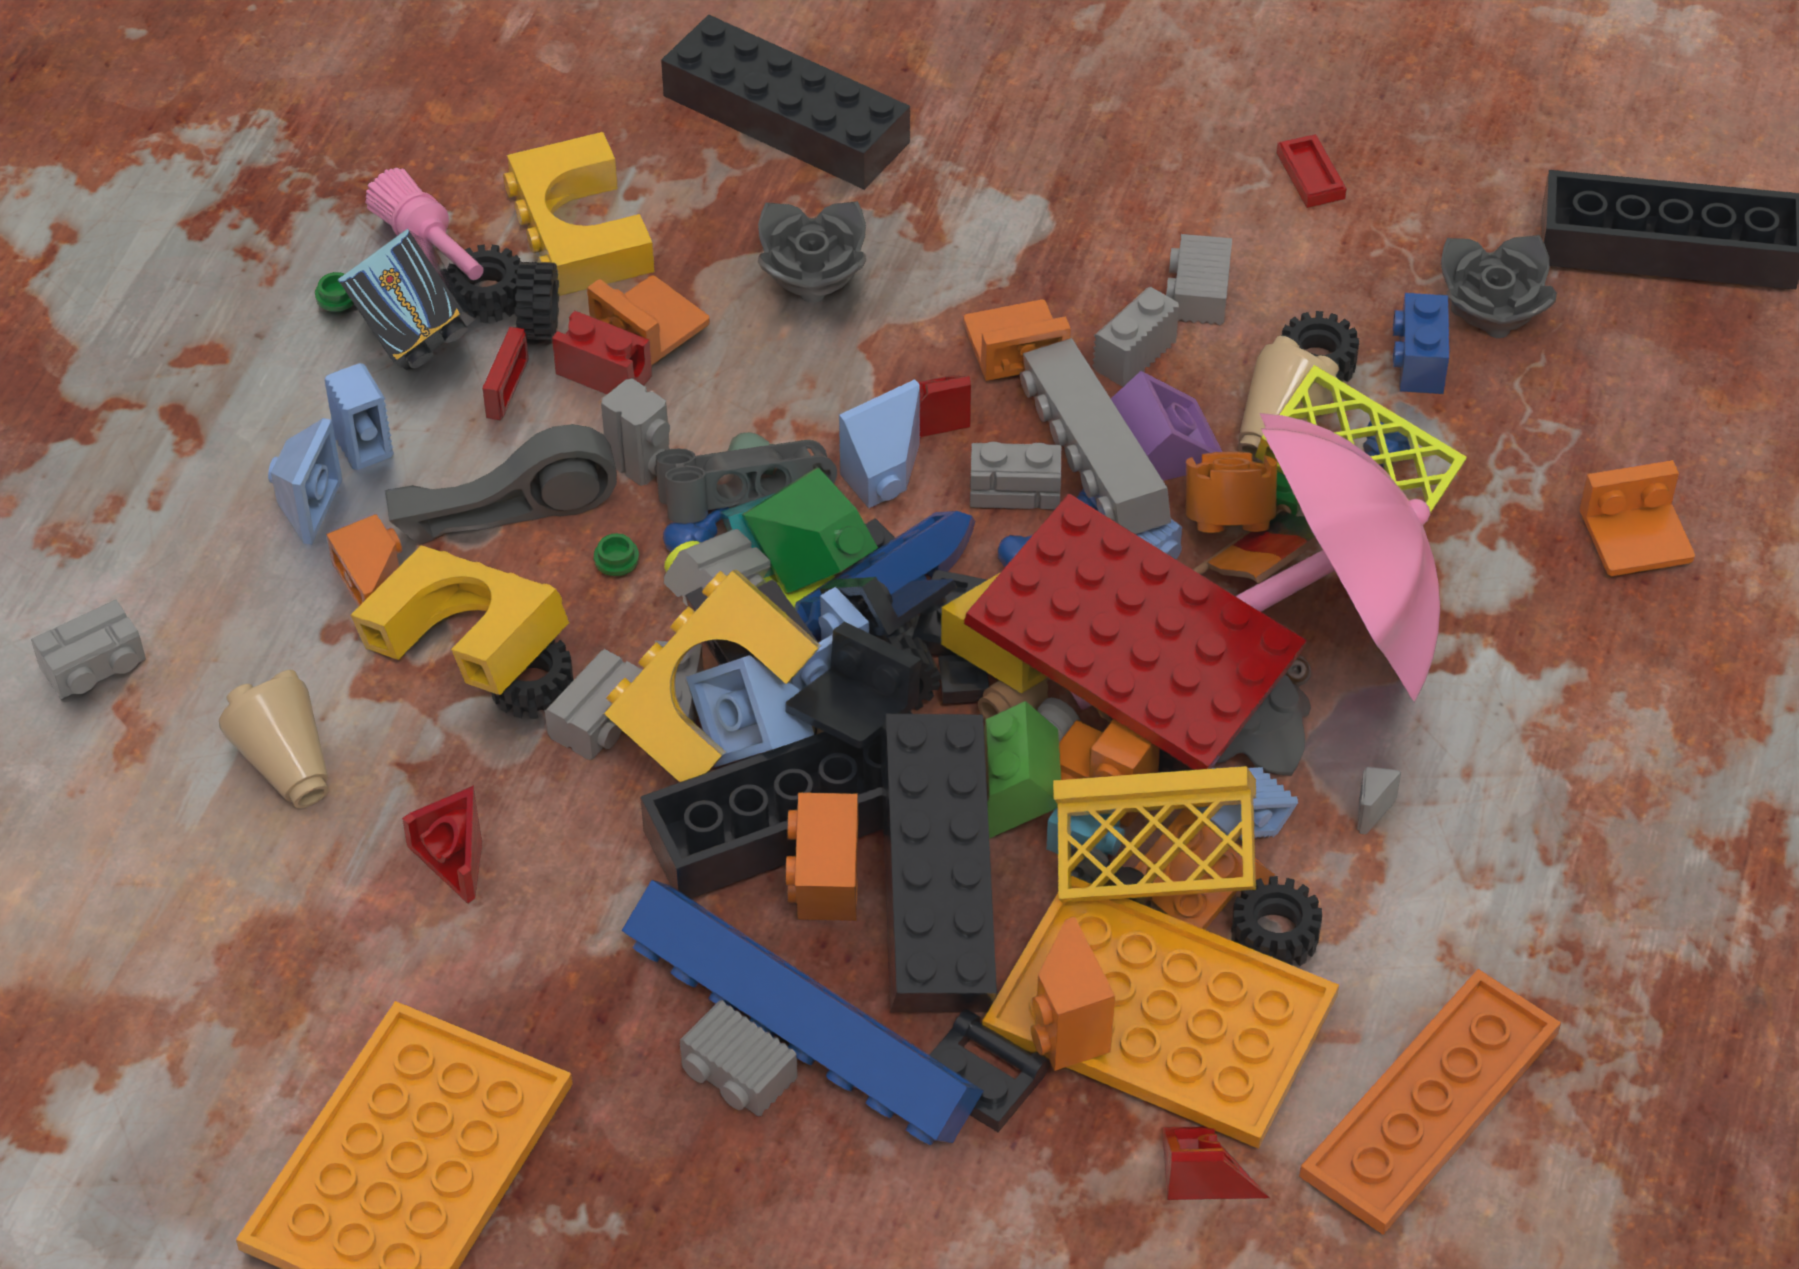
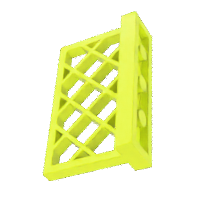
(1377, 413)

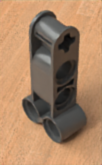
(690, 481)

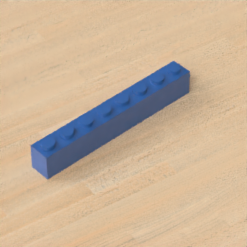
(803, 1013)

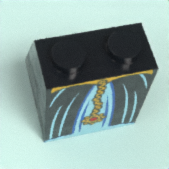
(408, 299)

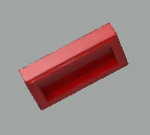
(1311, 170)
(505, 373)

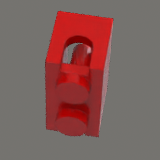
(600, 354)

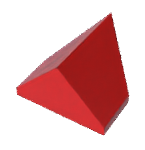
(945, 404)
(448, 840)
(1202, 1168)

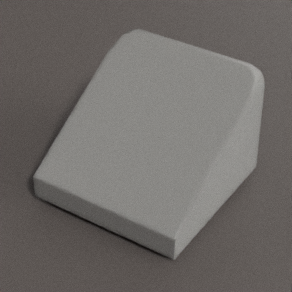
(1376, 796)

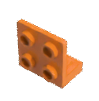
(648, 311)
(1008, 332)
(1634, 518)
(1202, 907)

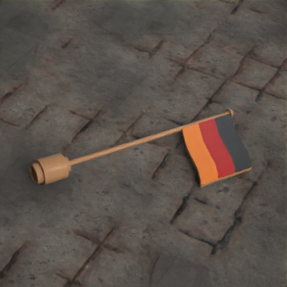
(1250, 556)

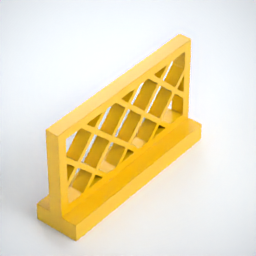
(1147, 793)

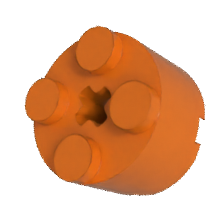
(1231, 491)

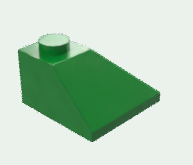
(809, 531)

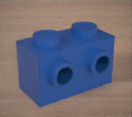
(1422, 343)

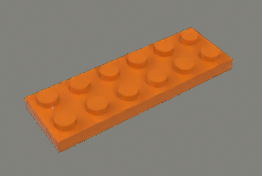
(1429, 1101)

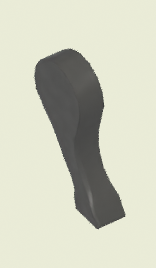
(549, 475)

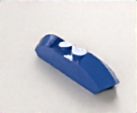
(920, 550)

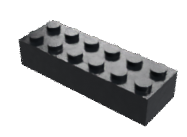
(786, 101)
(1671, 229)
(737, 816)
(937, 863)

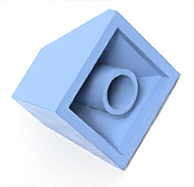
(881, 444)
(307, 478)
(745, 708)

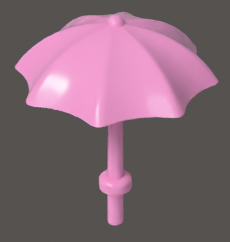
(1366, 536)

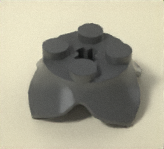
(812, 253)
(1499, 287)
(1275, 731)

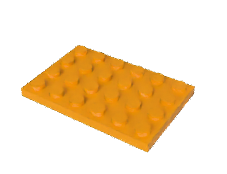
(1194, 1014)
(407, 1152)

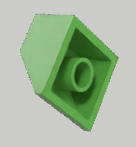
(1020, 767)

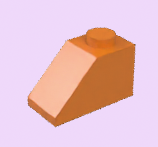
(364, 555)

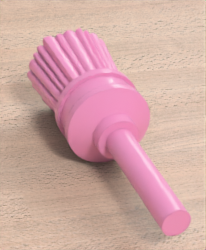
(404, 206)

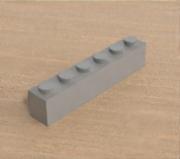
(1095, 437)

